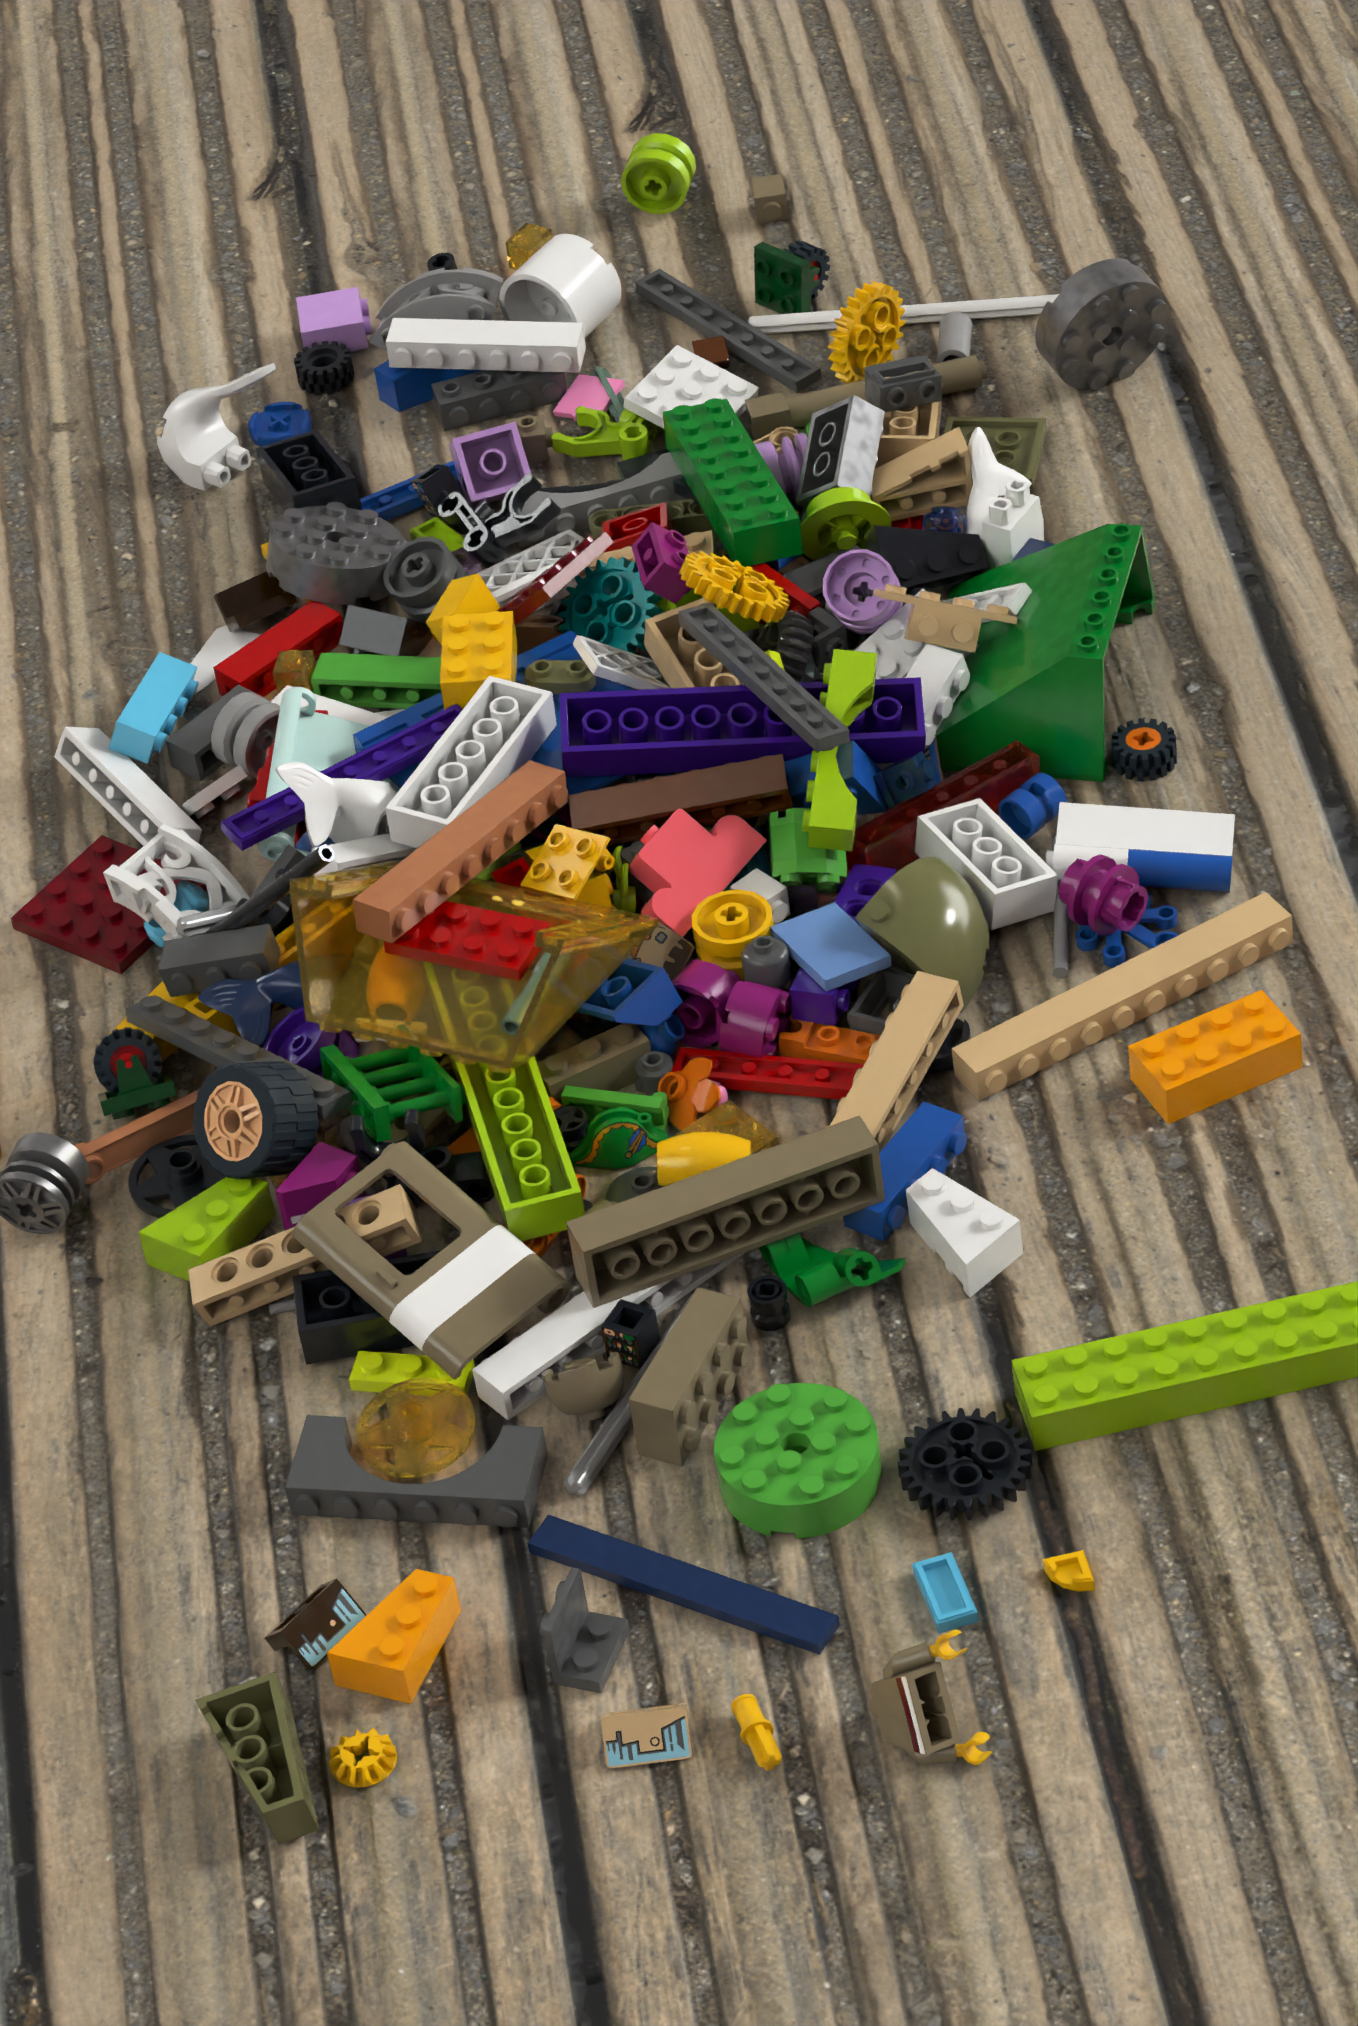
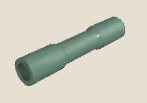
(515, 1014)

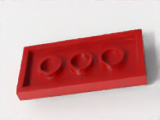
(472, 940)

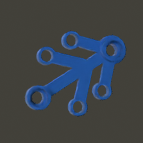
(1089, 940)

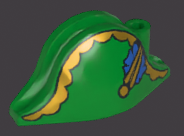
(617, 1140)

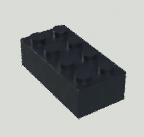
(307, 473)
(338, 1321)

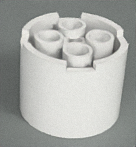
(562, 285)

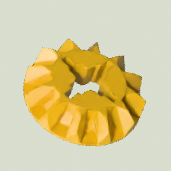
(371, 1768)

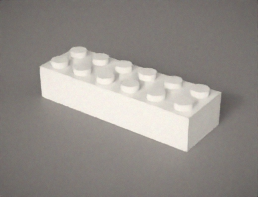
(475, 754)

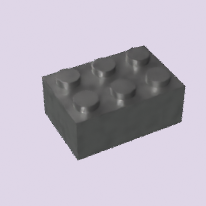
(841, 448)

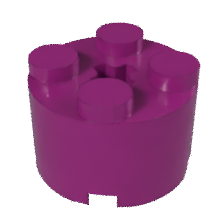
(704, 995)
(755, 1019)

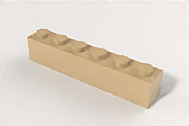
(902, 1055)

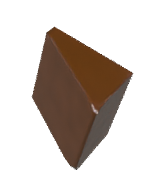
(712, 350)

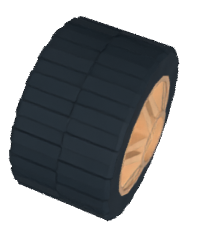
(255, 1119)

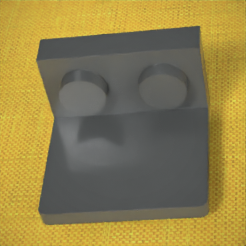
(580, 1642)

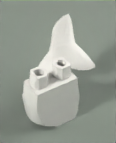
(197, 440)
(1000, 522)
(338, 806)

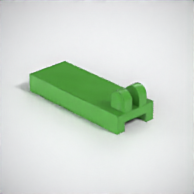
(596, 1101)

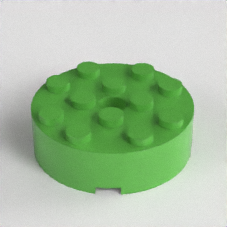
(798, 1460)

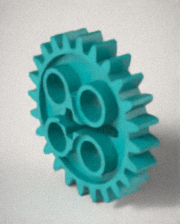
(610, 608)

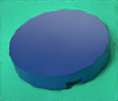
(279, 423)

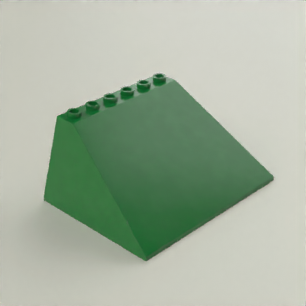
(1047, 670)

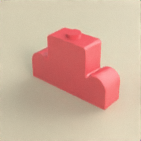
(688, 864)

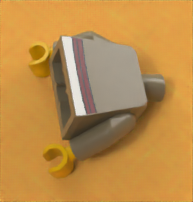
(917, 1706)

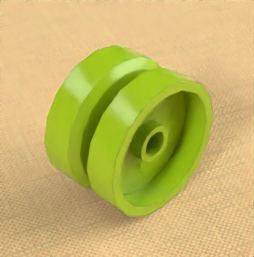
(658, 173)

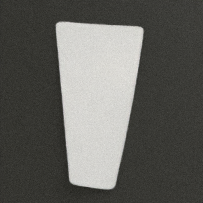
(216, 649)

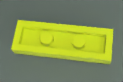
(381, 1370)

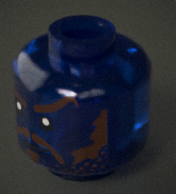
(944, 519)

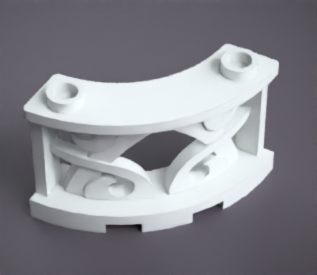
(190, 863)

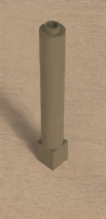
(795, 411)

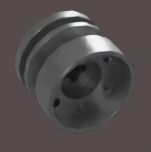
(41, 1182)

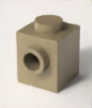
(534, 437)

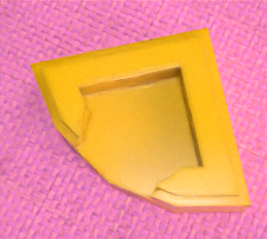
(1070, 1571)

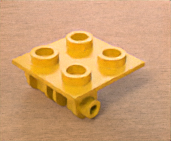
(568, 862)

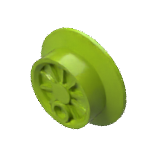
(839, 521)

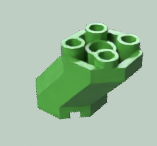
(798, 864)

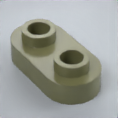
(560, 676)

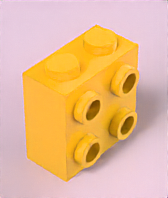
(461, 596)

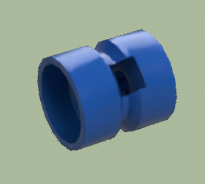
(1032, 805)

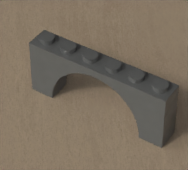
(491, 1492)

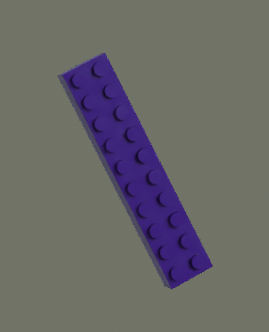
(719, 725)

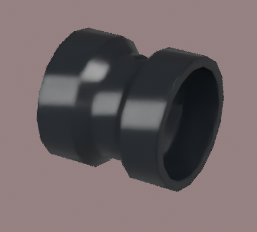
(768, 1303)

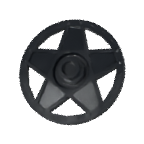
(178, 1175)

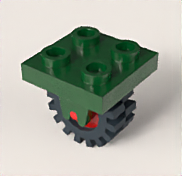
(789, 277)
(129, 1068)

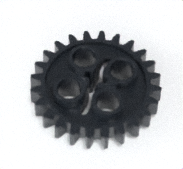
(965, 1464)

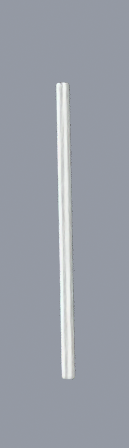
(913, 313)

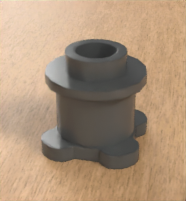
(651, 1069)

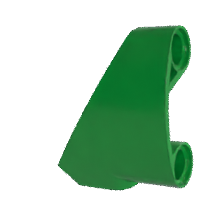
(819, 1274)

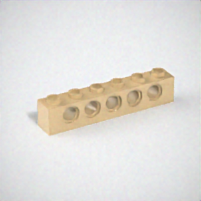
(267, 1268)

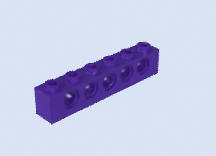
(807, 997)

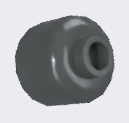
(767, 962)

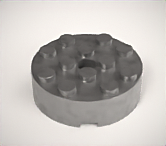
(1102, 324)
(331, 553)

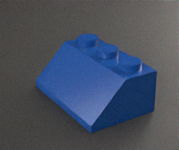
(634, 995)

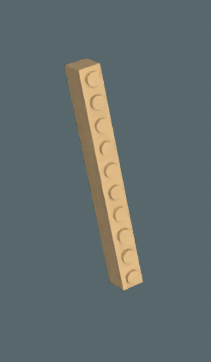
(1122, 996)

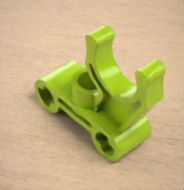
(628, 436)

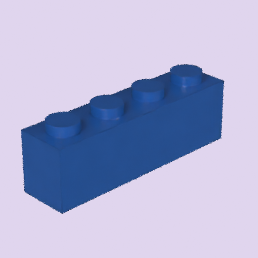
(924, 1142)

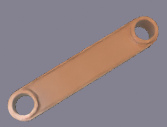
(138, 1136)

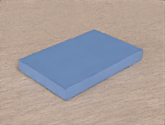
(831, 946)

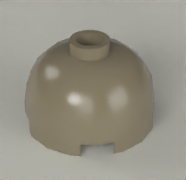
(586, 1385)

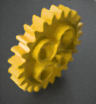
(866, 331)
(754, 593)

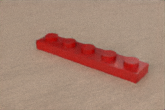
(775, 1073)

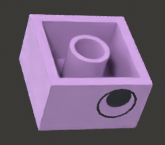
(489, 462)

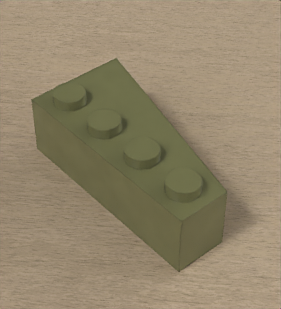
(263, 1747)

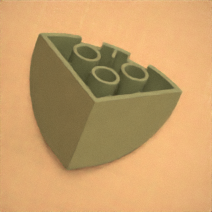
(930, 923)

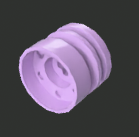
(786, 465)
(850, 577)

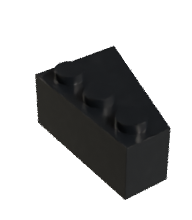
(928, 556)

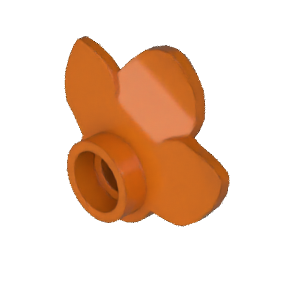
(690, 1092)

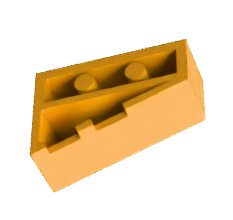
(398, 1639)

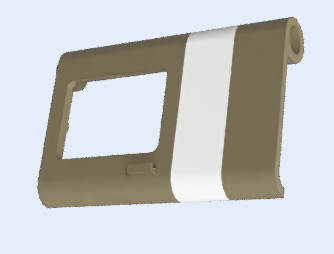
(461, 1294)

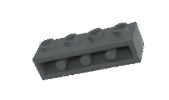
(494, 395)

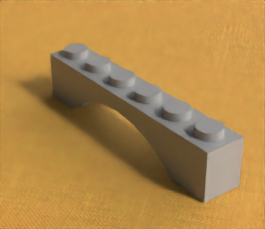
(647, 487)

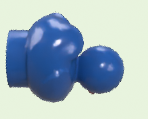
(665, 1036)

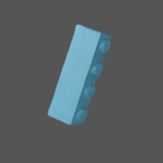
(154, 708)

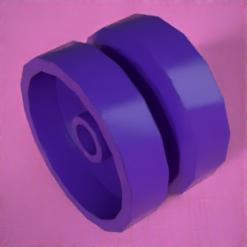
(301, 1041)

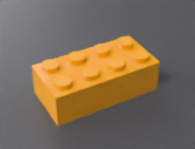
(1215, 1056)

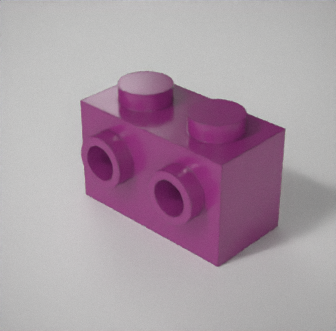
(659, 560)

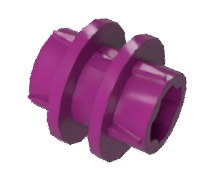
(1103, 895)

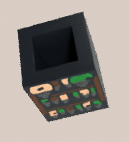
(434, 486)
(631, 1332)

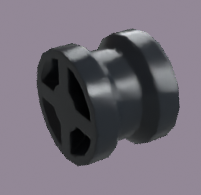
(572, 1125)

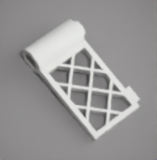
(619, 665)

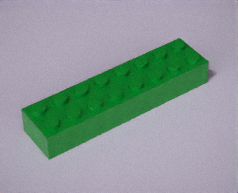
(732, 483)

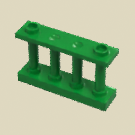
(374, 1103)

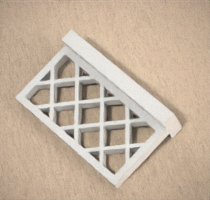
(523, 562)

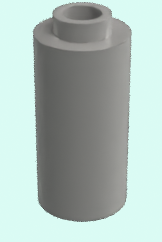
(954, 337)

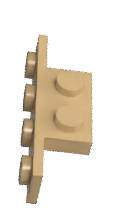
(944, 623)

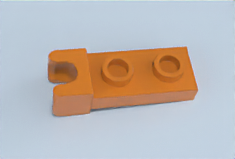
(825, 1042)

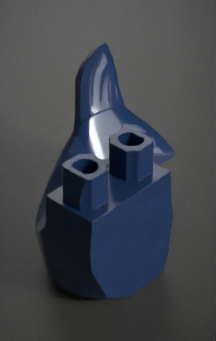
(253, 1000)

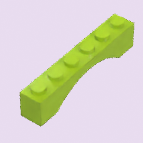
(833, 807)

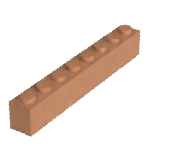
(460, 851)

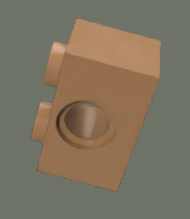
(537, 630)

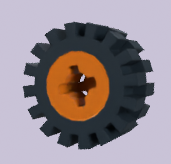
(1144, 749)

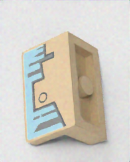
(646, 1735)

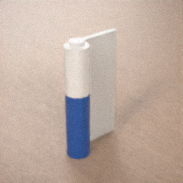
(1162, 845)

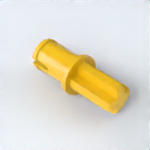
(756, 1731)

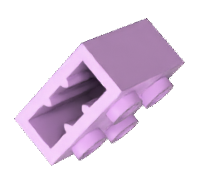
(335, 317)

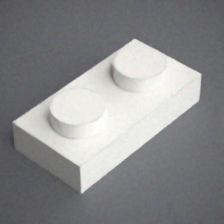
(224, 787)

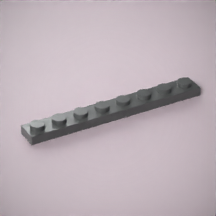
(739, 336)
(764, 677)
(223, 1047)

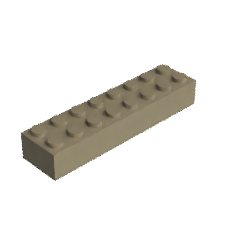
(726, 1211)

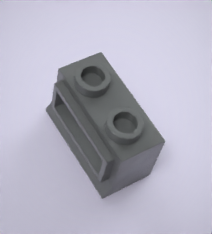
(903, 389)
(877, 993)

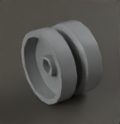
(245, 731)

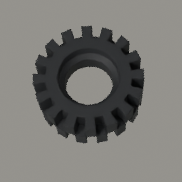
(324, 367)

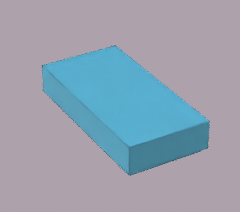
(945, 1592)

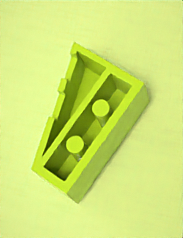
(208, 1226)

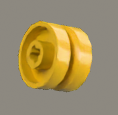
(727, 924)

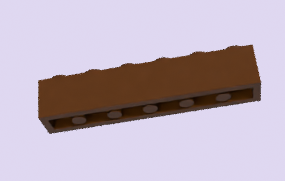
(706, 794)

